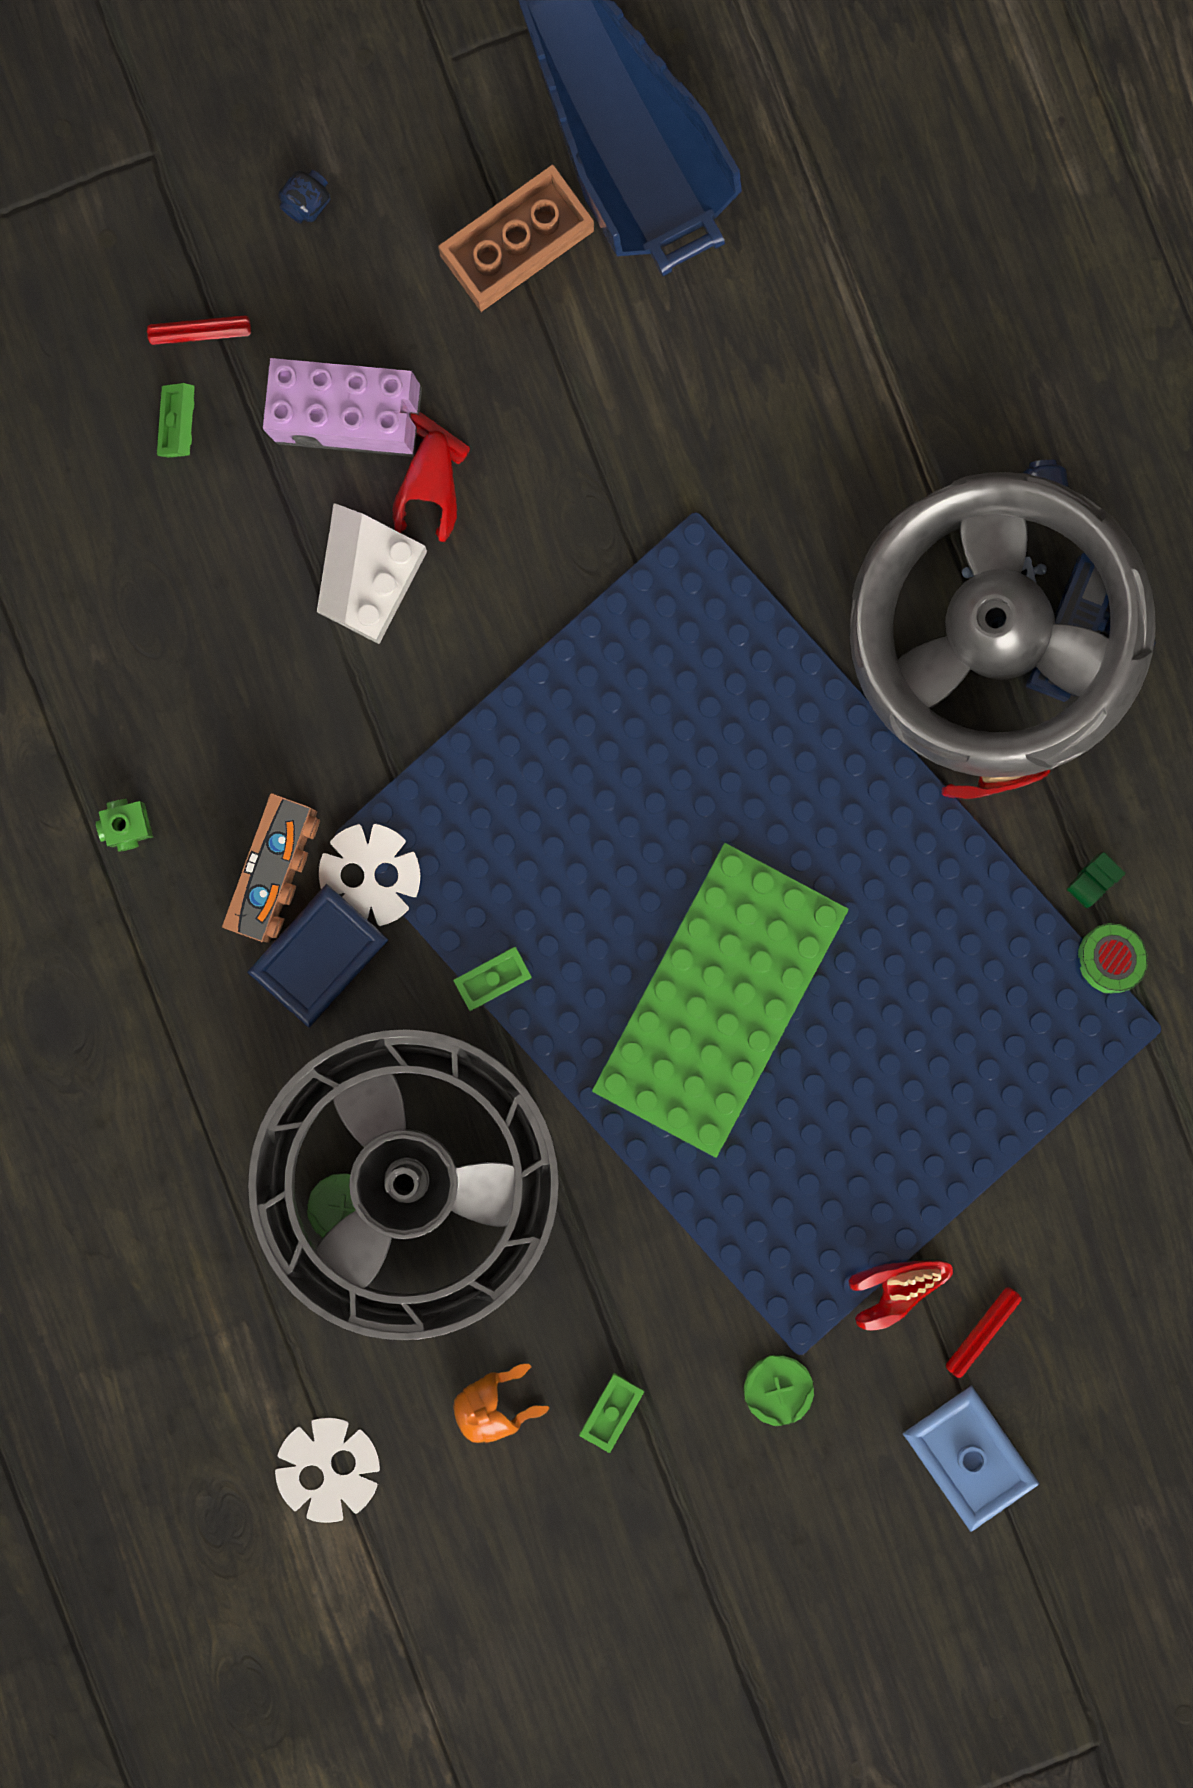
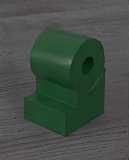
(1095, 879)

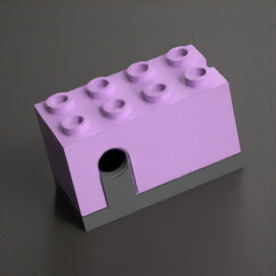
(342, 407)

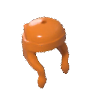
(477, 1411)

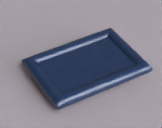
(317, 955)

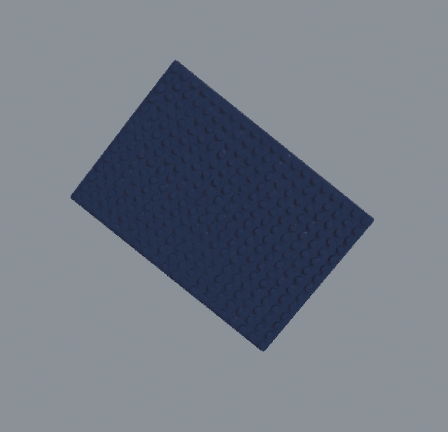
(581, 830)

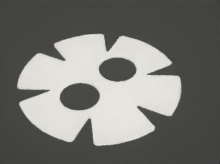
(382, 848)
(303, 1452)

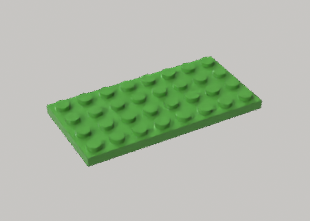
(720, 1000)

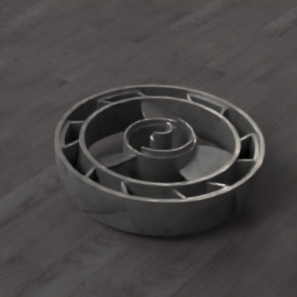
(994, 538)
(370, 1104)

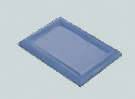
(971, 1458)

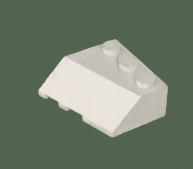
(366, 572)

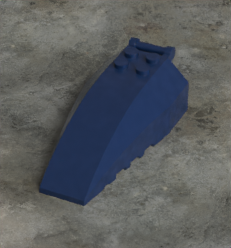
(632, 131)

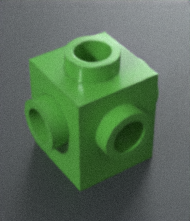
(136, 827)

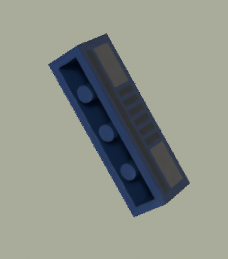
(1081, 605)

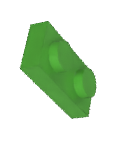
(175, 420)
(492, 978)
(611, 1412)

